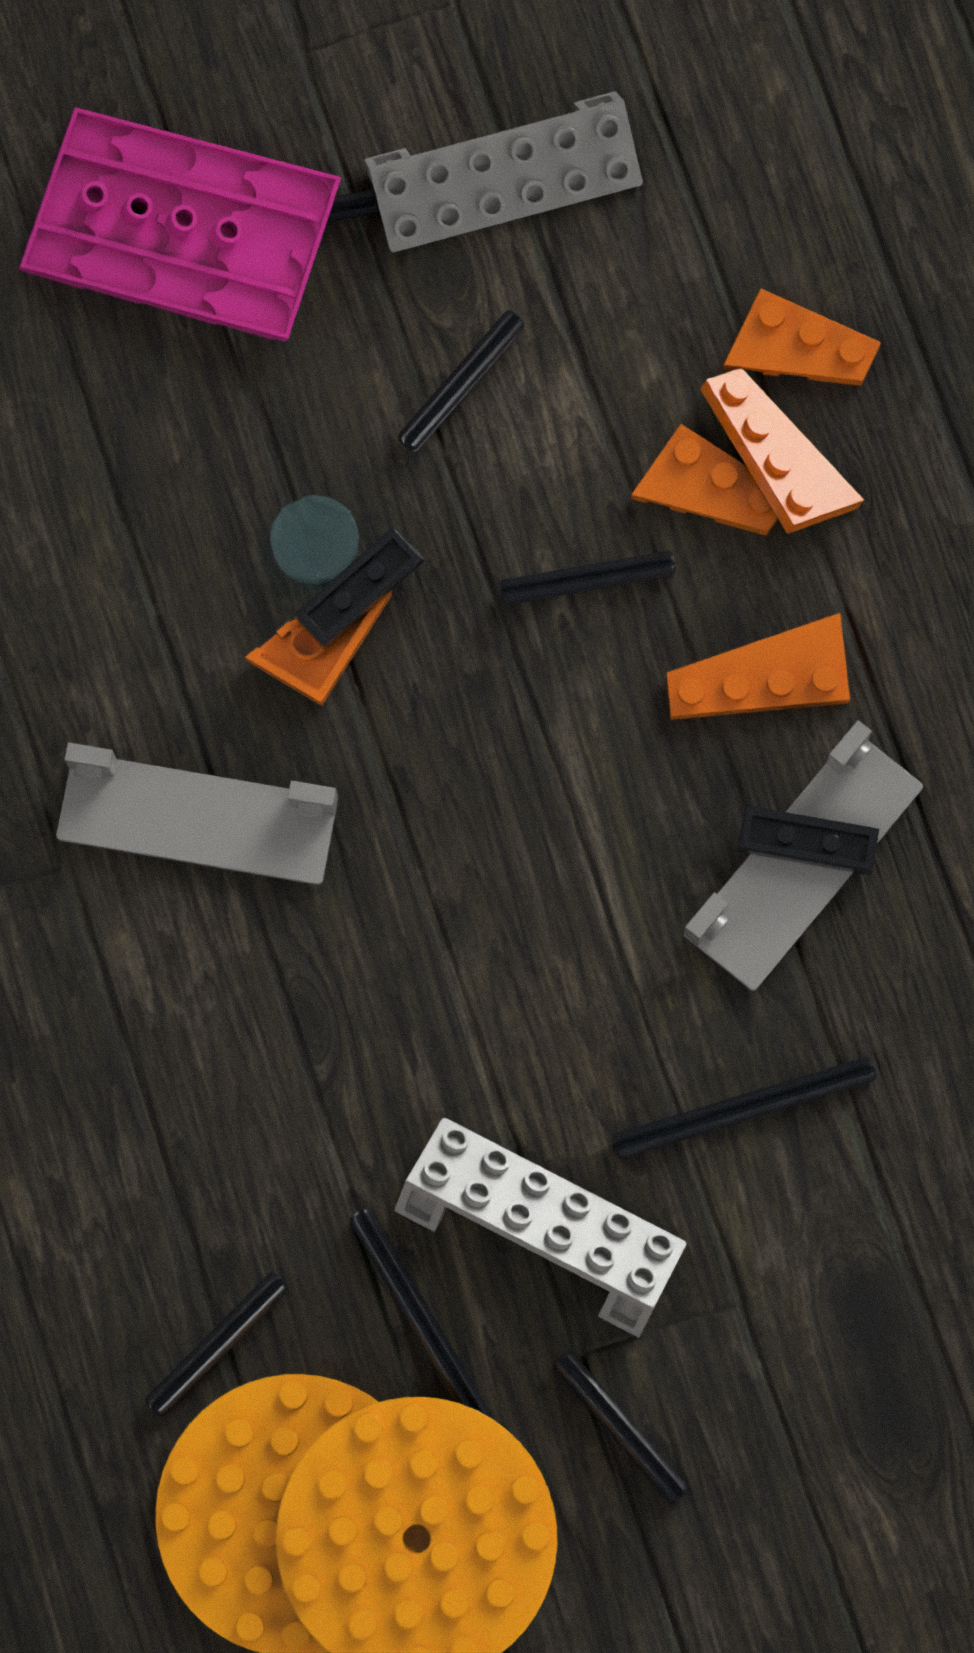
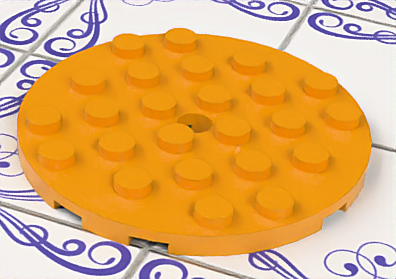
(405, 1468)
(224, 1503)

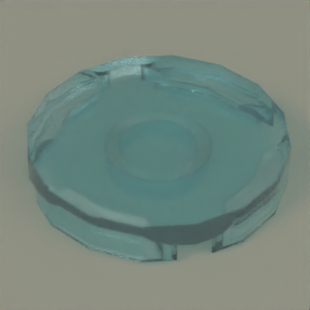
(314, 539)

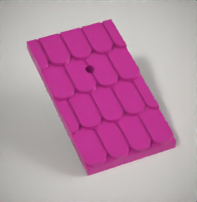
(216, 233)

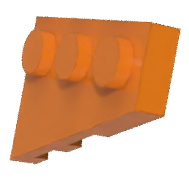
(799, 342)
(707, 482)
(303, 664)

